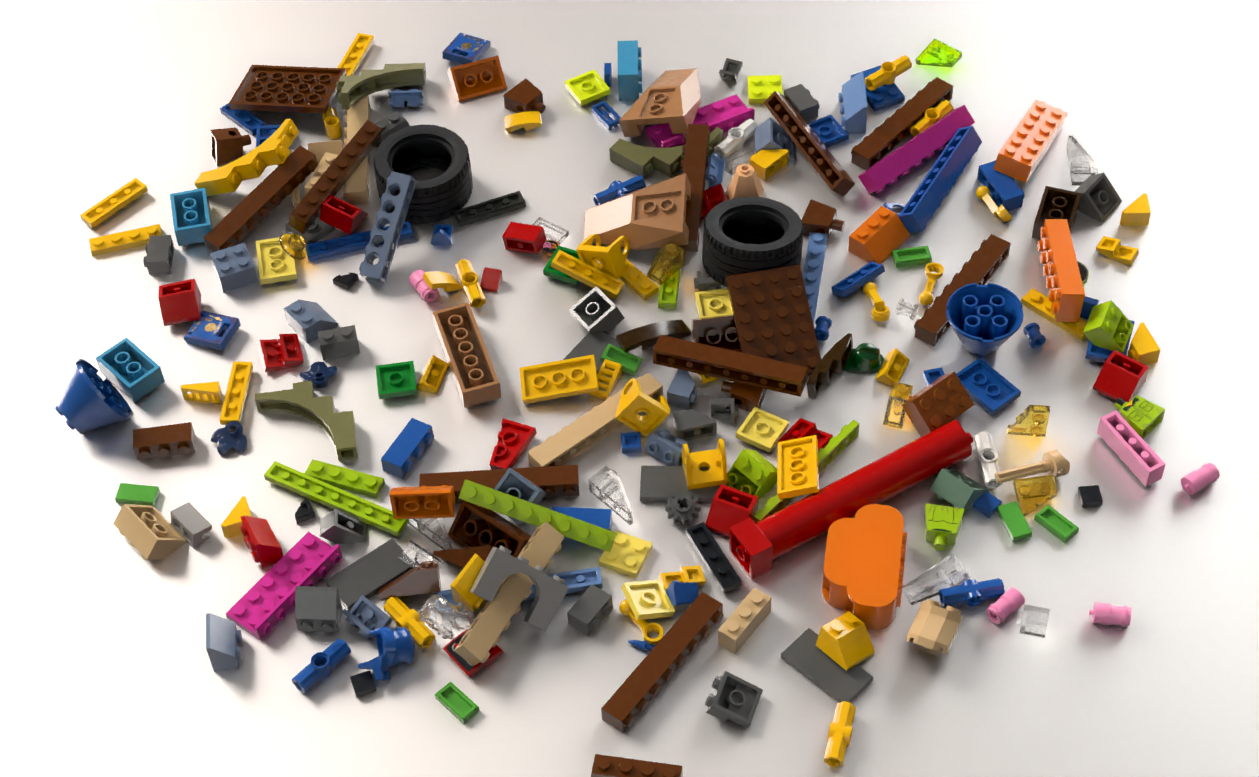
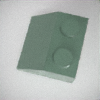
(957, 489)

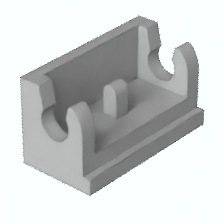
(190, 524)

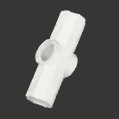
(735, 139)
(987, 459)

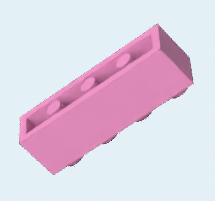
(1131, 448)

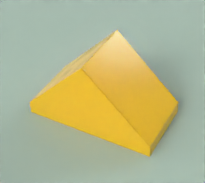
(1136, 213)
(231, 524)

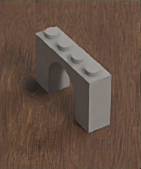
(548, 590)

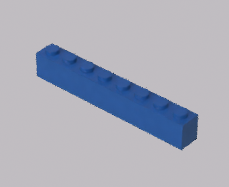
(940, 179)

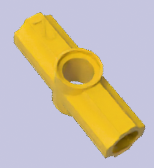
(887, 73)
(931, 116)
(470, 283)
(409, 619)
(839, 734)

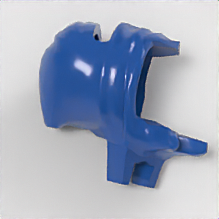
(392, 648)

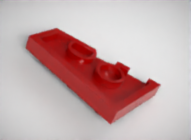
(511, 444)

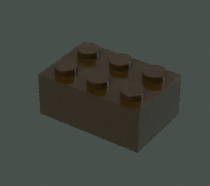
(1056, 204)

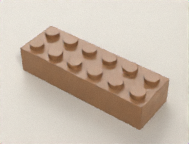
(466, 355)

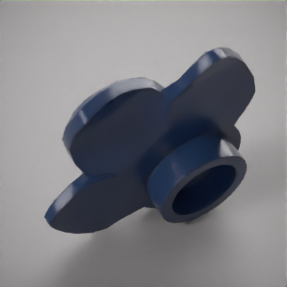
(319, 374)
(228, 440)

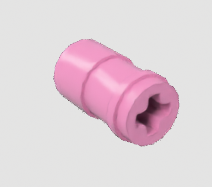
(418, 283)
(1200, 478)
(1005, 605)
(1110, 614)

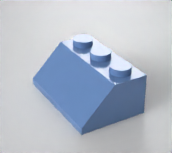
(853, 105)

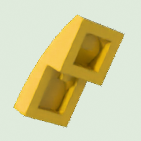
(528, 120)
(1114, 250)
(441, 280)
(686, 574)

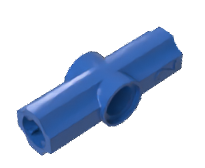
(619, 189)
(971, 592)
(314, 671)

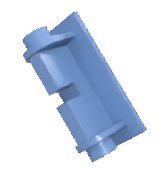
(398, 97)
(715, 170)

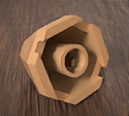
(744, 183)

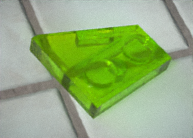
(939, 54)

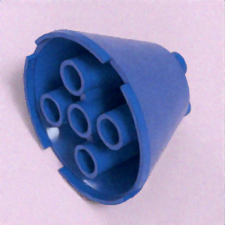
(984, 316)
(91, 401)

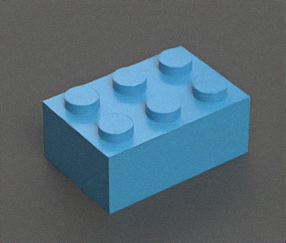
(629, 70)
(191, 216)
(130, 369)

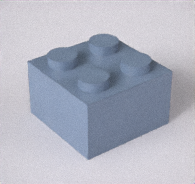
(234, 267)

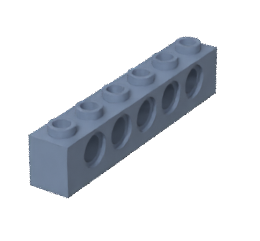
(396, 219)

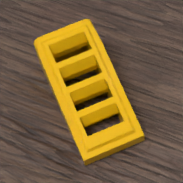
(610, 369)
(203, 392)

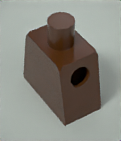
(524, 98)
(227, 144)
(820, 219)
(744, 395)

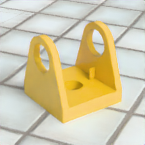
(610, 257)
(636, 402)
(712, 459)

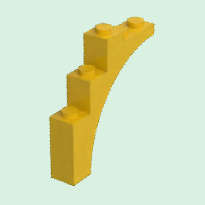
(250, 166)

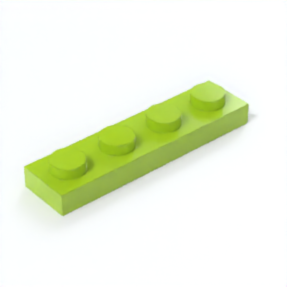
(346, 478)

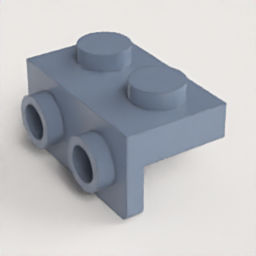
(665, 447)
(367, 616)

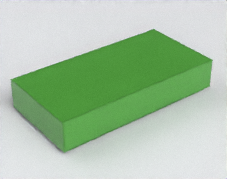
(911, 256)
(629, 362)
(137, 494)
(1014, 521)
(1056, 523)
(457, 702)

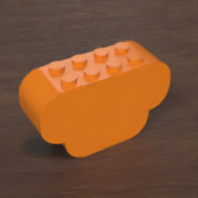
(866, 564)

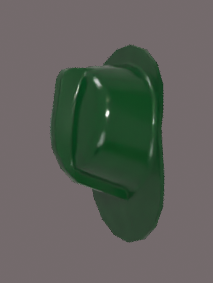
(864, 359)

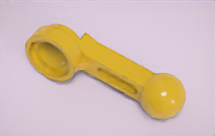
(983, 193)
(926, 297)
(880, 311)
(642, 625)

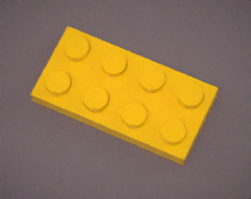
(559, 379)
(797, 467)

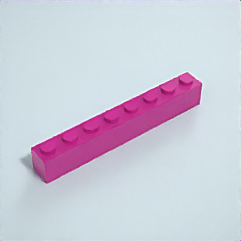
(915, 150)

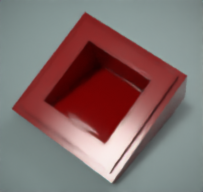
(491, 279)

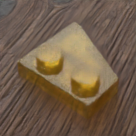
(1031, 422)
(1034, 492)

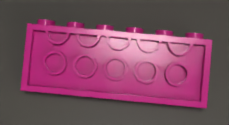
(722, 114)
(275, 592)

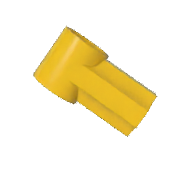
(332, 123)

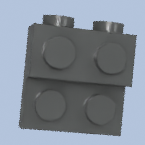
(733, 699)

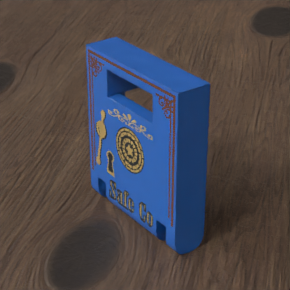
(468, 45)
(207, 329)

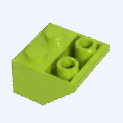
(1108, 327)
(752, 474)

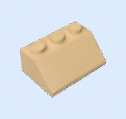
(148, 531)

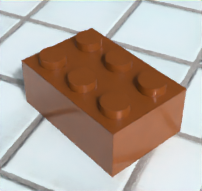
(937, 404)

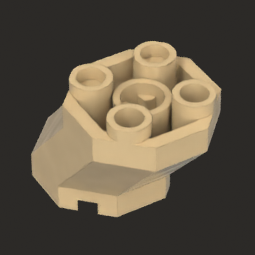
(935, 626)

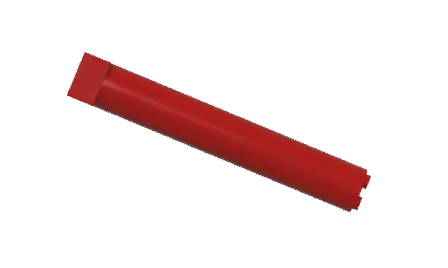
(762, 542)

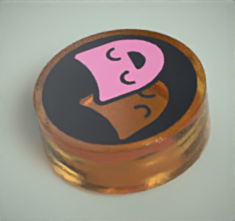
(549, 247)

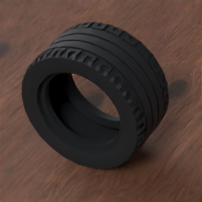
(427, 147)
(750, 237)

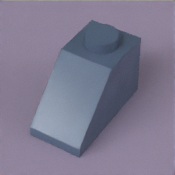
(682, 390)

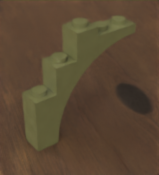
(371, 81)
(643, 159)
(320, 410)

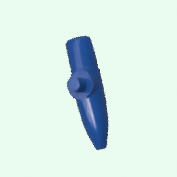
(641, 645)

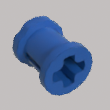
(822, 327)
(1034, 335)

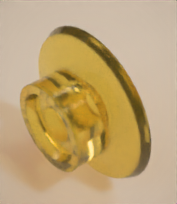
(293, 245)

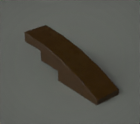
(648, 335)
(832, 362)

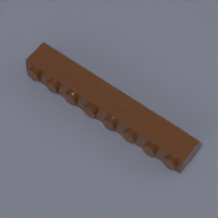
(897, 127)
(809, 144)
(695, 167)
(335, 176)
(262, 200)
(976, 270)
(730, 365)
(554, 480)
(662, 662)

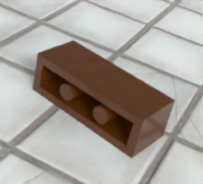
(164, 440)

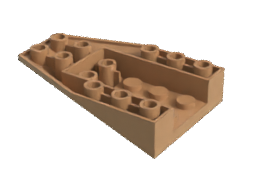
(669, 99)
(646, 216)

